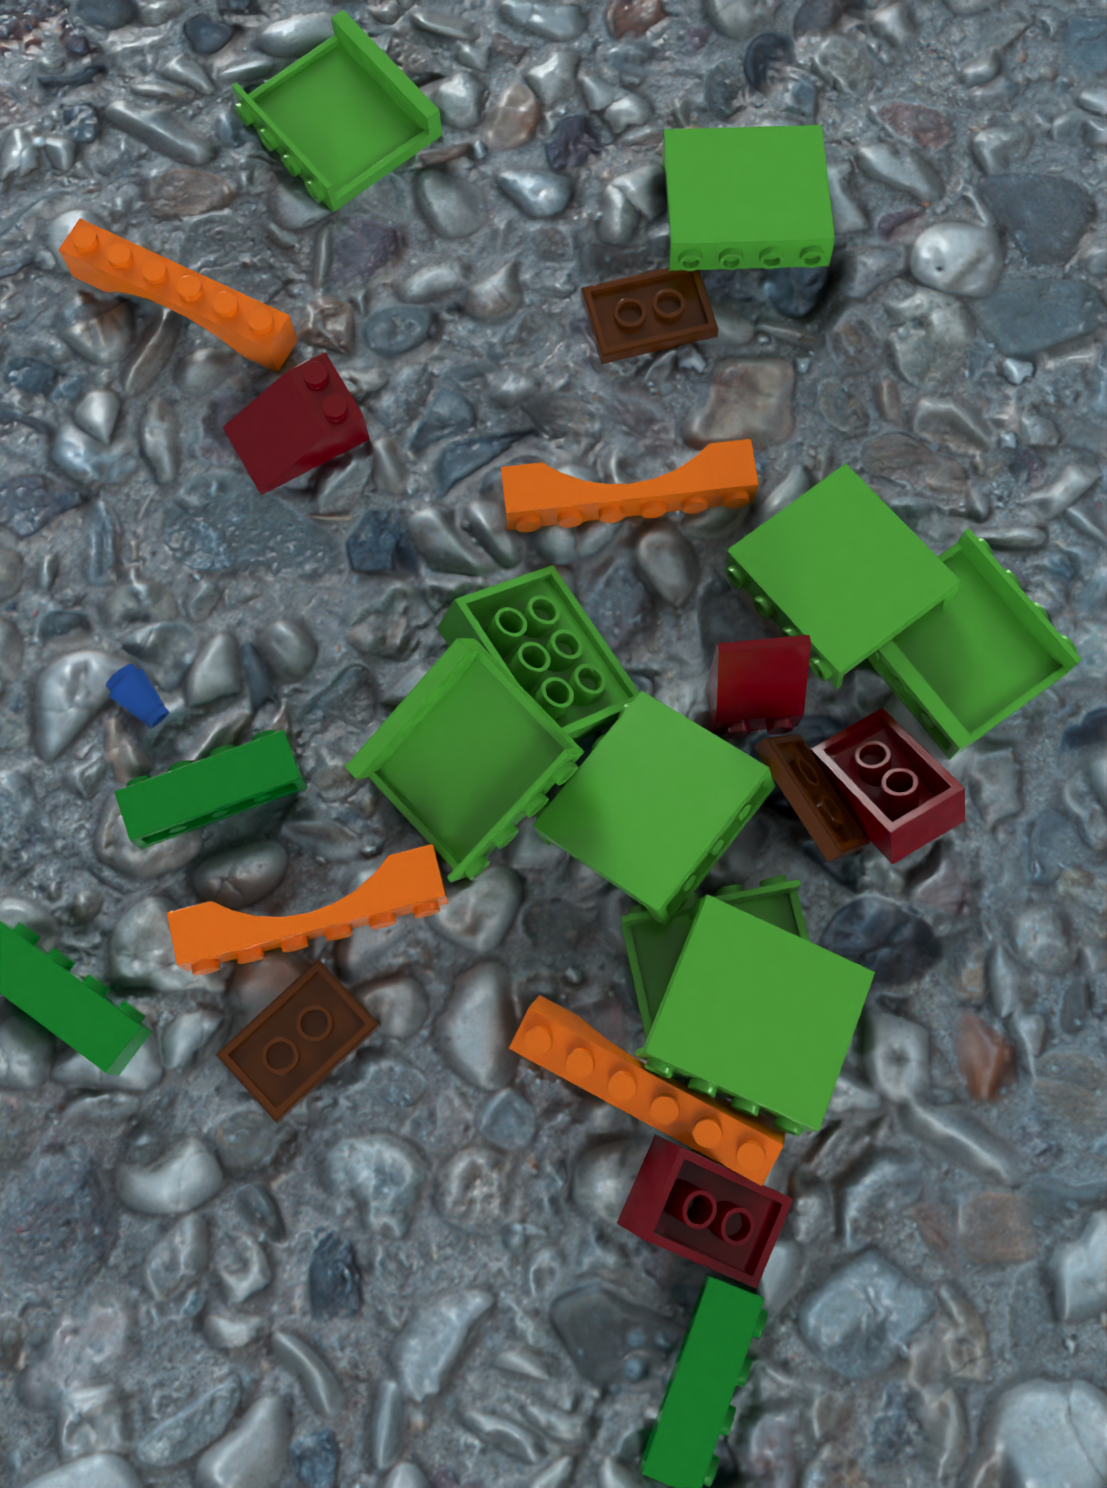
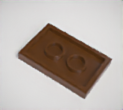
(648, 313)
(812, 795)
(297, 1041)

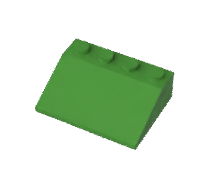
(547, 647)

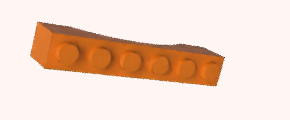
(125, 267)
(545, 497)
(400, 886)
(590, 1061)

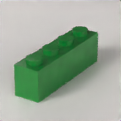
(210, 788)
(67, 1003)
(703, 1384)

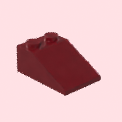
(297, 424)
(758, 685)
(891, 785)
(704, 1212)

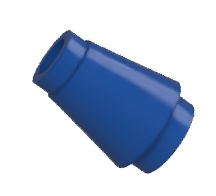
(136, 694)

